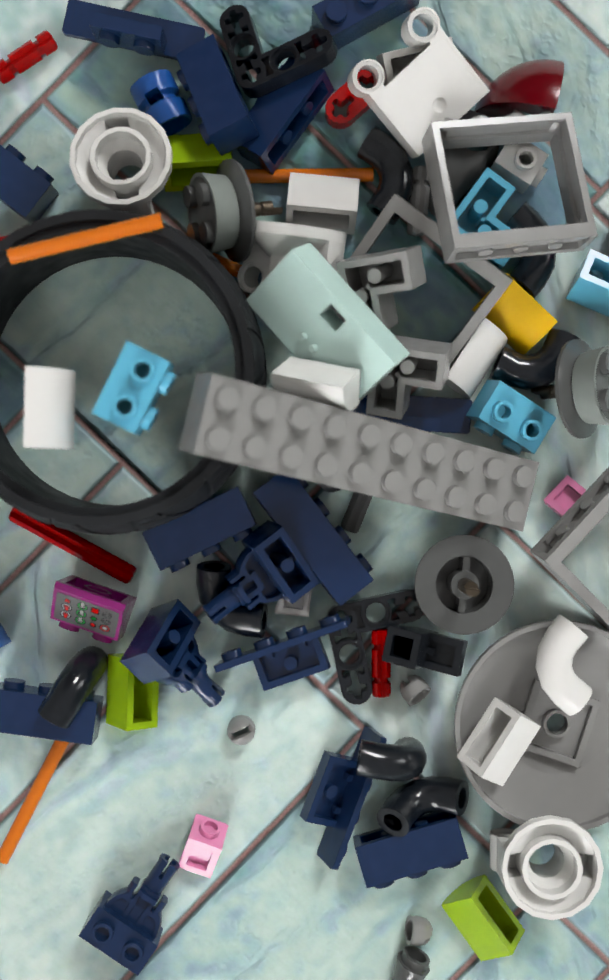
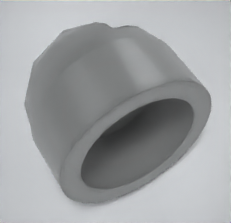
(415, 690)
(238, 723)
(417, 930)

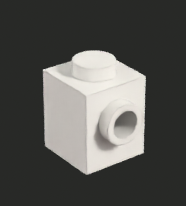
(521, 165)

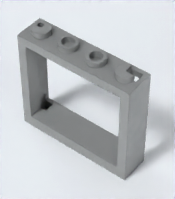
(506, 130)
(430, 229)
(567, 535)

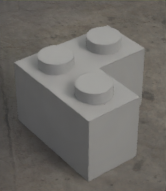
(382, 273)
(424, 367)

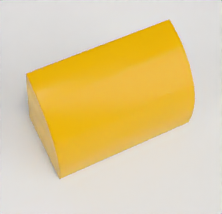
(519, 318)

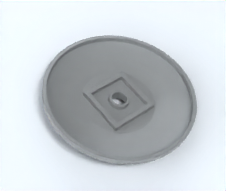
(561, 769)

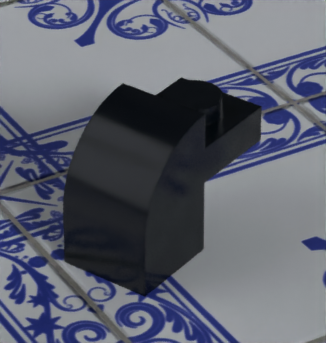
(424, 649)

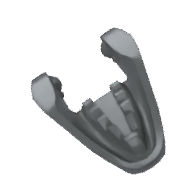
(465, 169)

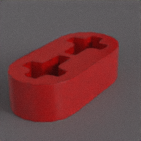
(341, 98)

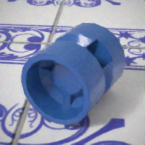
(158, 96)

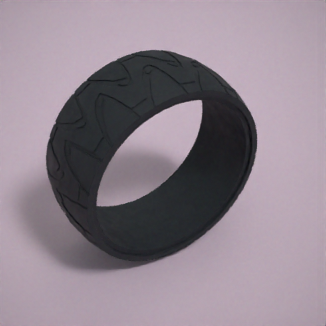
(179, 253)

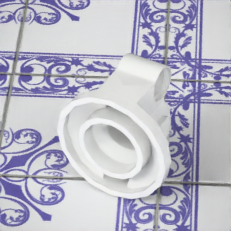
(112, 142)
(276, 239)
(553, 888)

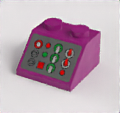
(91, 608)

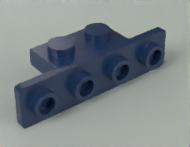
(129, 30)
(431, 414)
(287, 658)
(337, 800)

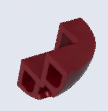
(526, 88)

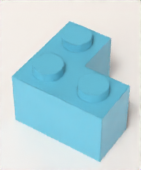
(482, 205)

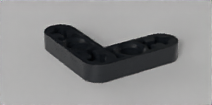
(266, 64)
(361, 624)

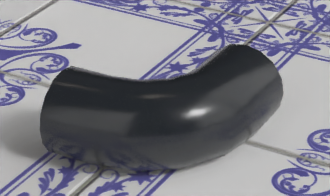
(392, 167)
(533, 270)
(534, 369)
(241, 621)
(74, 686)
(391, 761)
(419, 798)

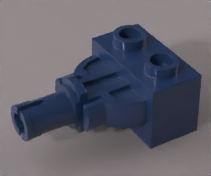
(264, 573)
(169, 654)
(127, 921)

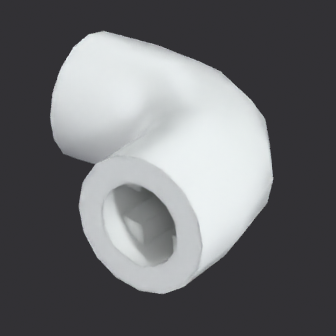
(555, 666)

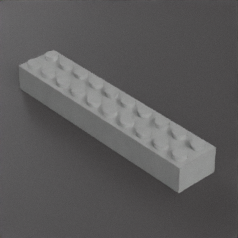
(354, 452)

